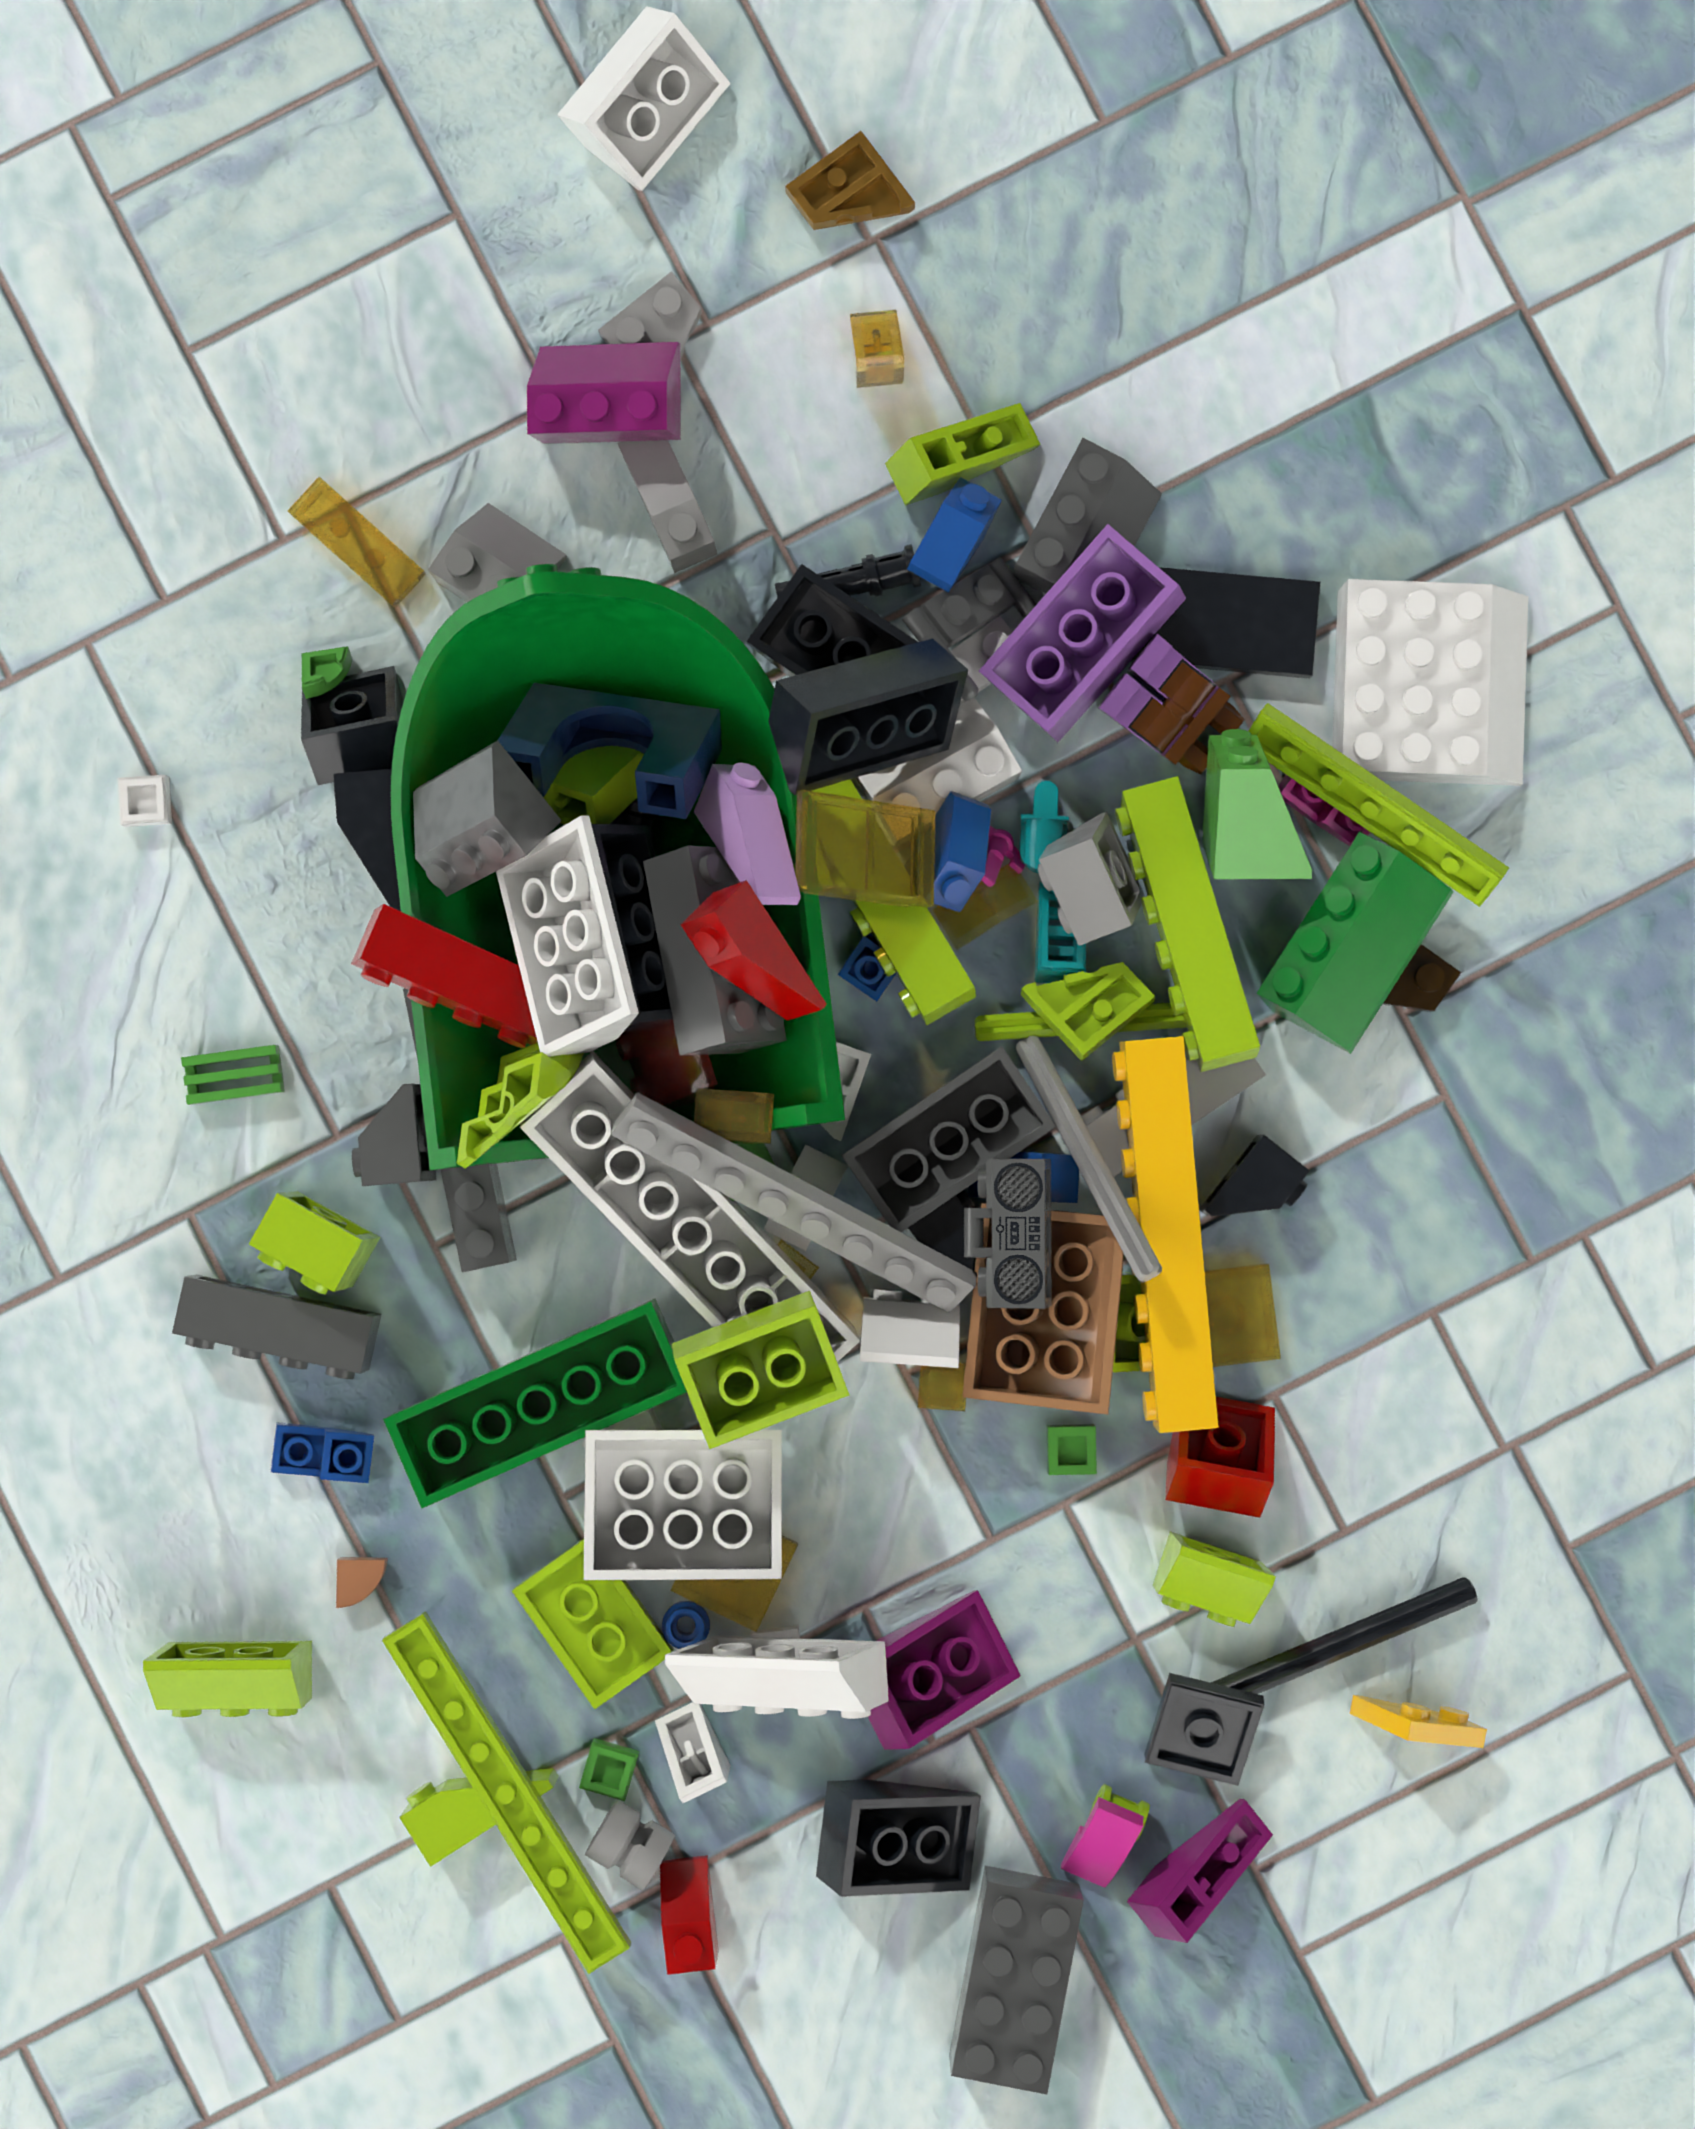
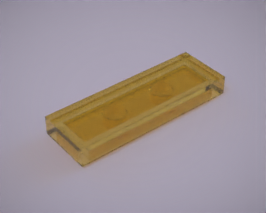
(356, 542)

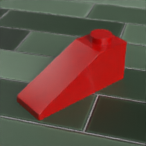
(749, 951)

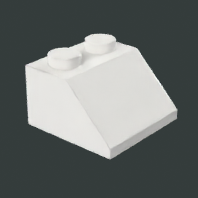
(908, 1331)

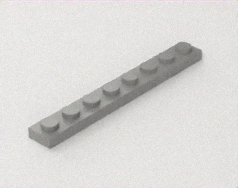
(793, 1202)

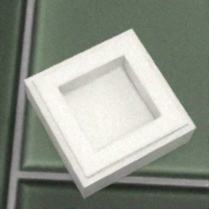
(145, 800)

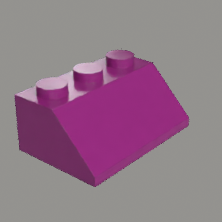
(605, 393)

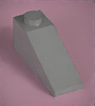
(669, 502)

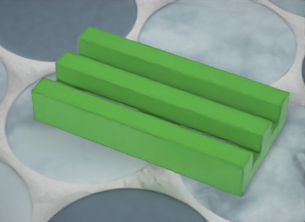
(193, 1079)

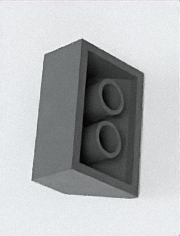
(1092, 493)

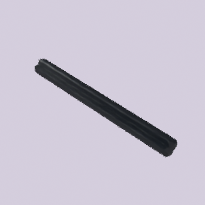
(1353, 1638)

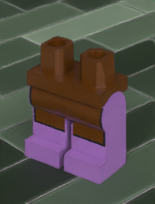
(1179, 719)

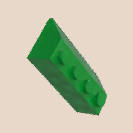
(1354, 942)

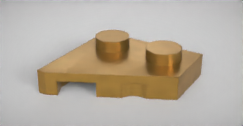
(849, 187)

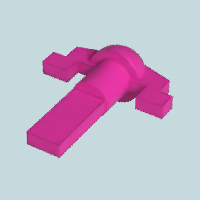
(1000, 845)

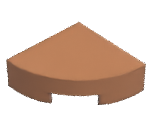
(357, 1578)

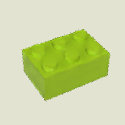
(759, 1369)

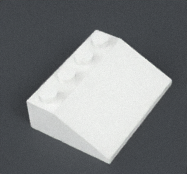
(568, 943)
(682, 1511)

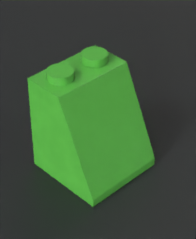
(1245, 814)

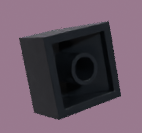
(352, 724)

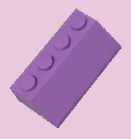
(1083, 633)

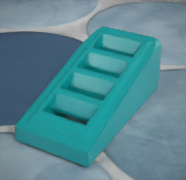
(1053, 971)

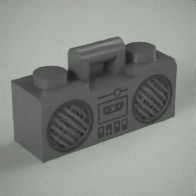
(1020, 1253)

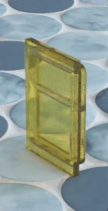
(864, 850)

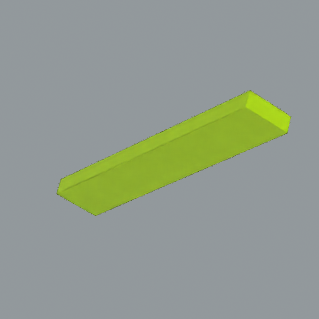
(1377, 806)

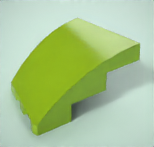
(523, 1086)

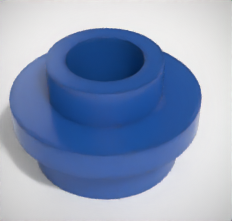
(670, 1624)

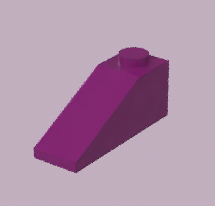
(1199, 1873)

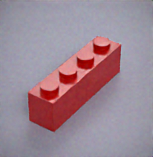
(446, 972)

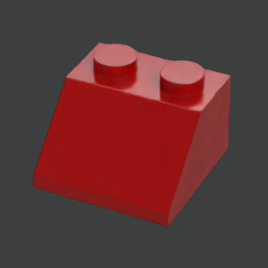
(1225, 1465)

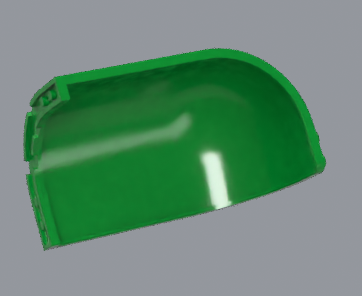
(612, 640)

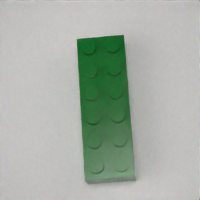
(536, 1403)

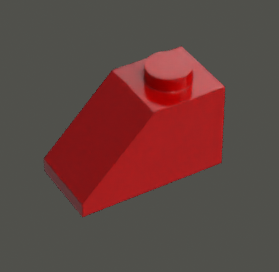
(688, 1915)

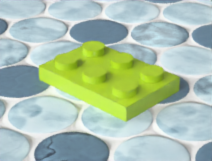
(592, 1626)

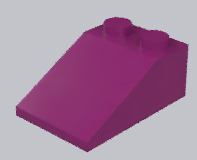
(940, 1671)

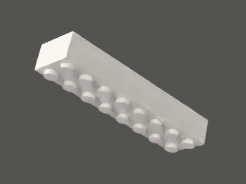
(677, 1223)

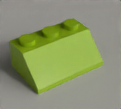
(230, 1677)

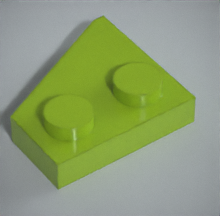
(1089, 1006)

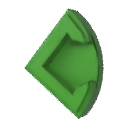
(324, 670)

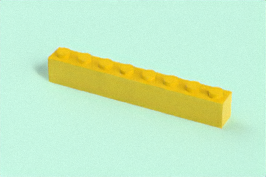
(1168, 1212)

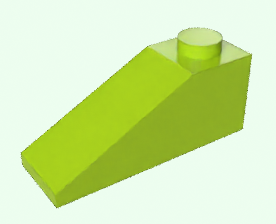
(967, 449)
(453, 1814)

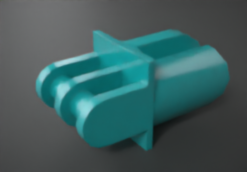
(1042, 826)

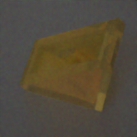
(877, 348)
(987, 908)
(735, 1115)

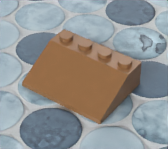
(1059, 1352)

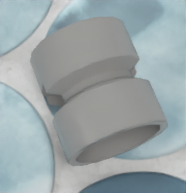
(630, 1844)

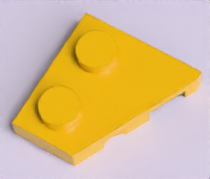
(1419, 1722)

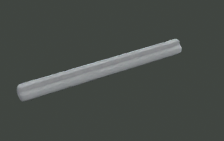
(1089, 1159)

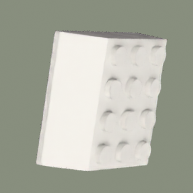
(1431, 681)

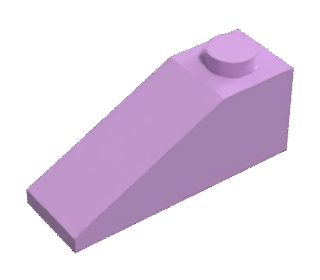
(748, 831)

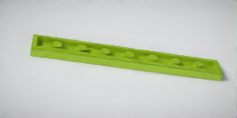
(507, 1792)

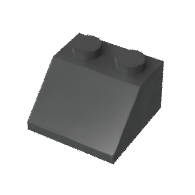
(395, 1143)

